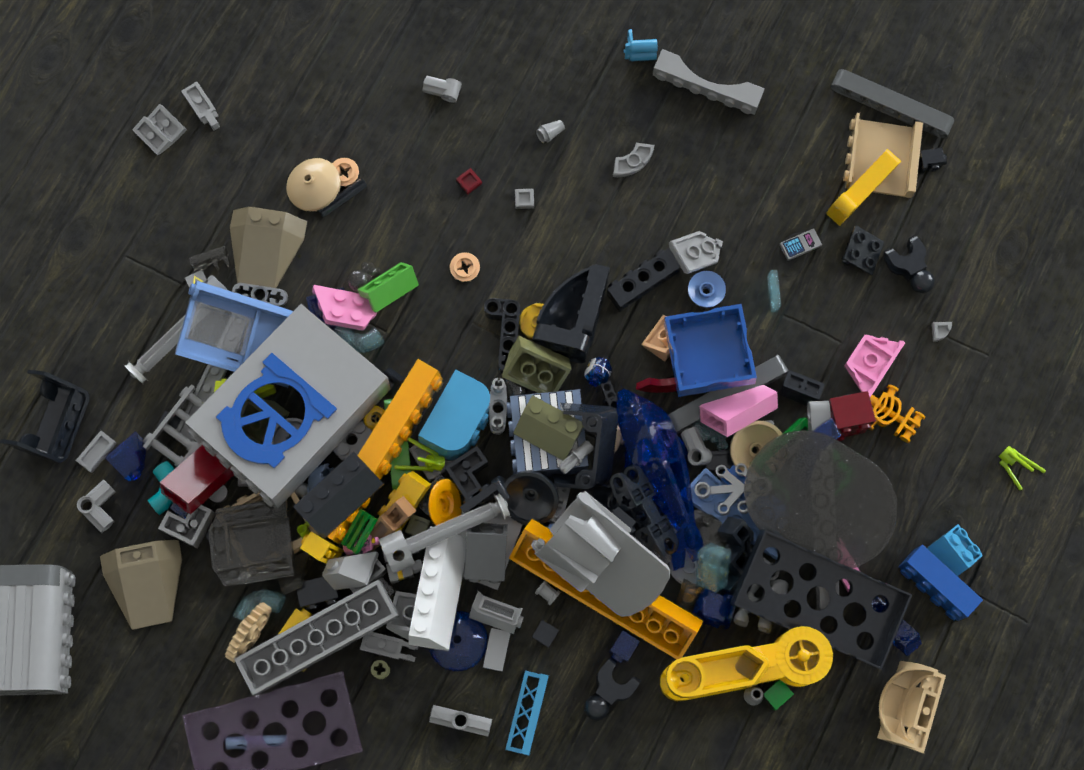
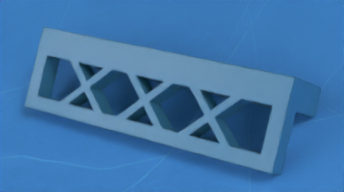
(534, 714)

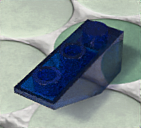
(907, 638)

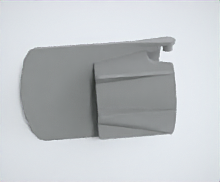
(600, 555)

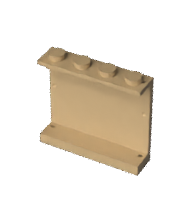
(871, 140)

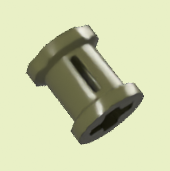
(376, 664)

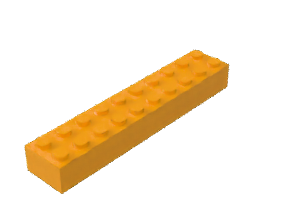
(395, 428)
(659, 623)

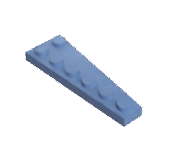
(710, 506)

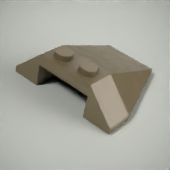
(264, 244)

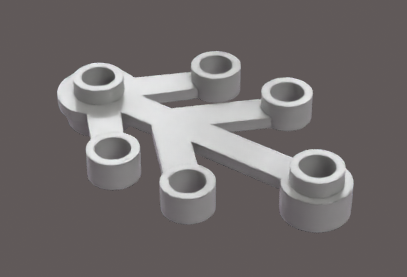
(736, 489)

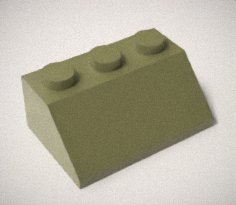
(536, 366)
(548, 428)

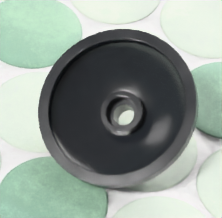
(527, 506)

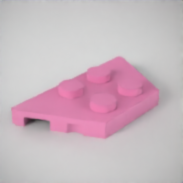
(343, 308)
(871, 361)

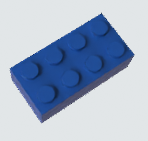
(940, 583)

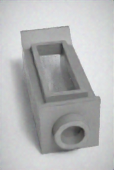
(496, 613)

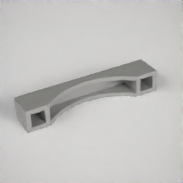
(742, 96)

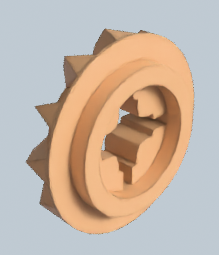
(347, 164)
(469, 260)

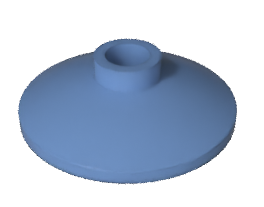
(710, 281)

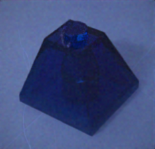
(129, 457)

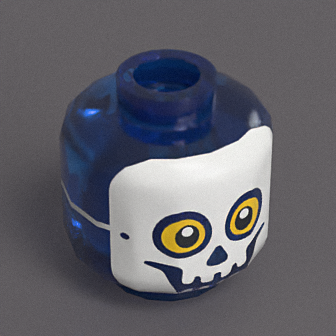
(598, 371)

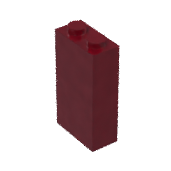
(195, 480)

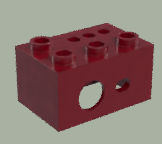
(852, 414)

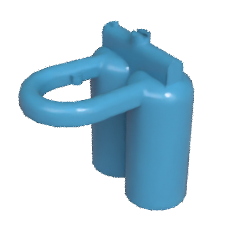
(640, 49)

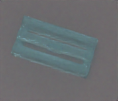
(774, 293)

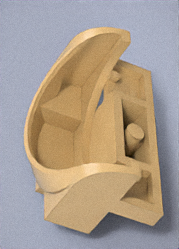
(910, 706)

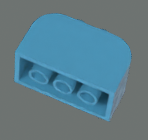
(457, 417)

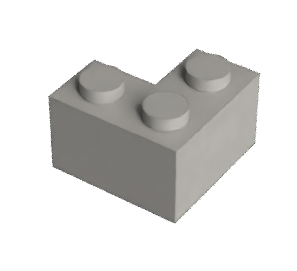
(188, 530)

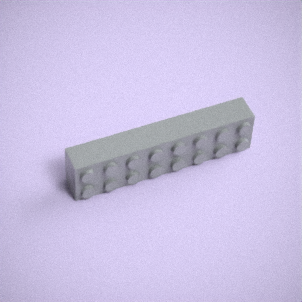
(316, 637)

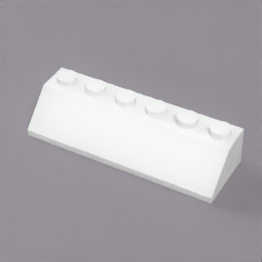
(438, 594)

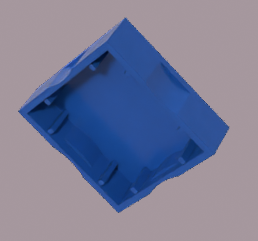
(709, 350)

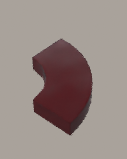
(657, 385)

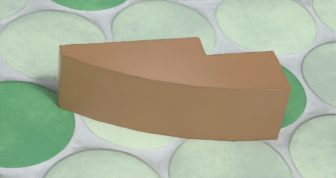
(392, 519)

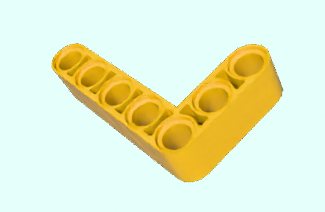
(863, 187)

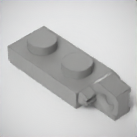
(201, 105)

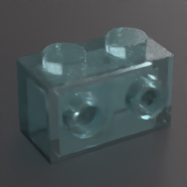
(713, 567)

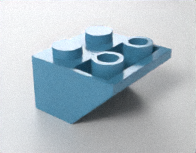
(956, 550)

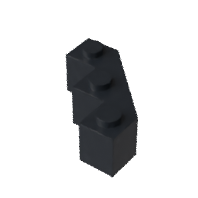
(738, 539)

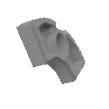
(634, 161)

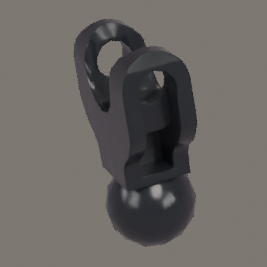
(911, 266)
(608, 692)

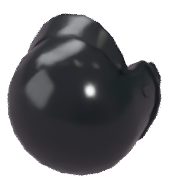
(605, 496)

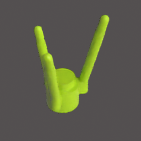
(1010, 456)
(432, 461)

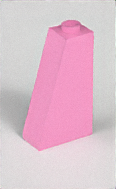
(738, 410)

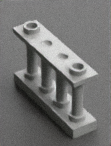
(192, 446)

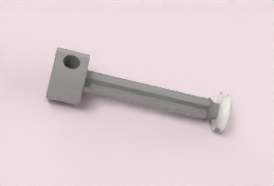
(163, 345)
(396, 540)

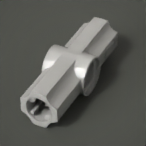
(474, 723)

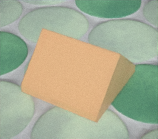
(657, 341)

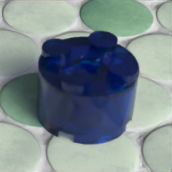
(714, 609)

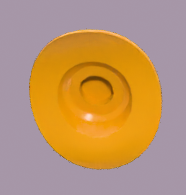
(444, 502)

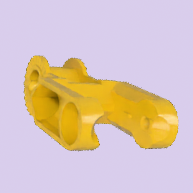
(794, 658)

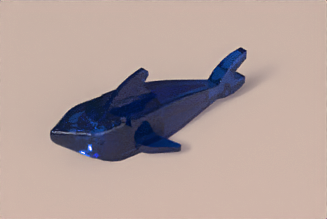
(661, 455)

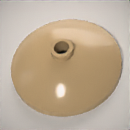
(319, 190)
(754, 434)

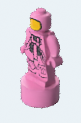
(368, 546)

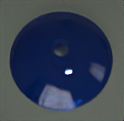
(470, 649)

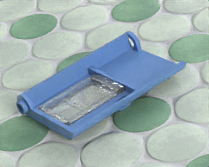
(226, 326)

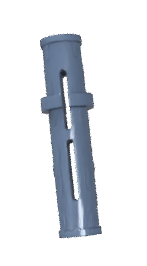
(241, 743)

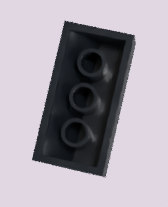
(338, 495)

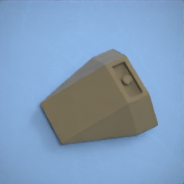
(144, 581)

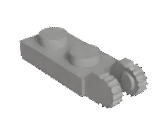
(386, 646)

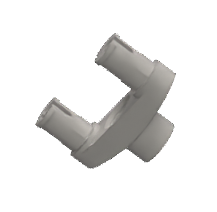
(498, 396)

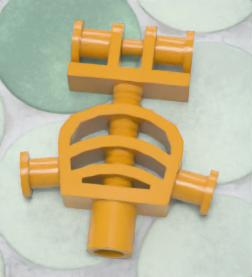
(914, 422)

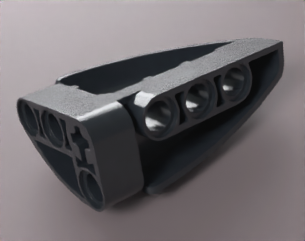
(572, 314)

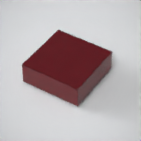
(469, 181)

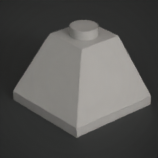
(350, 570)
(404, 605)

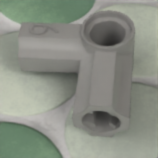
(96, 514)

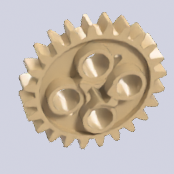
(248, 631)

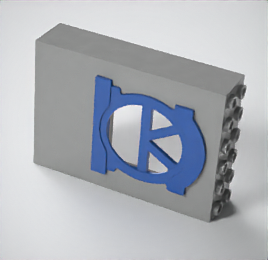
(337, 394)

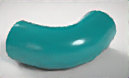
(159, 501)

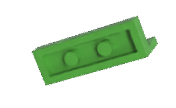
(389, 286)

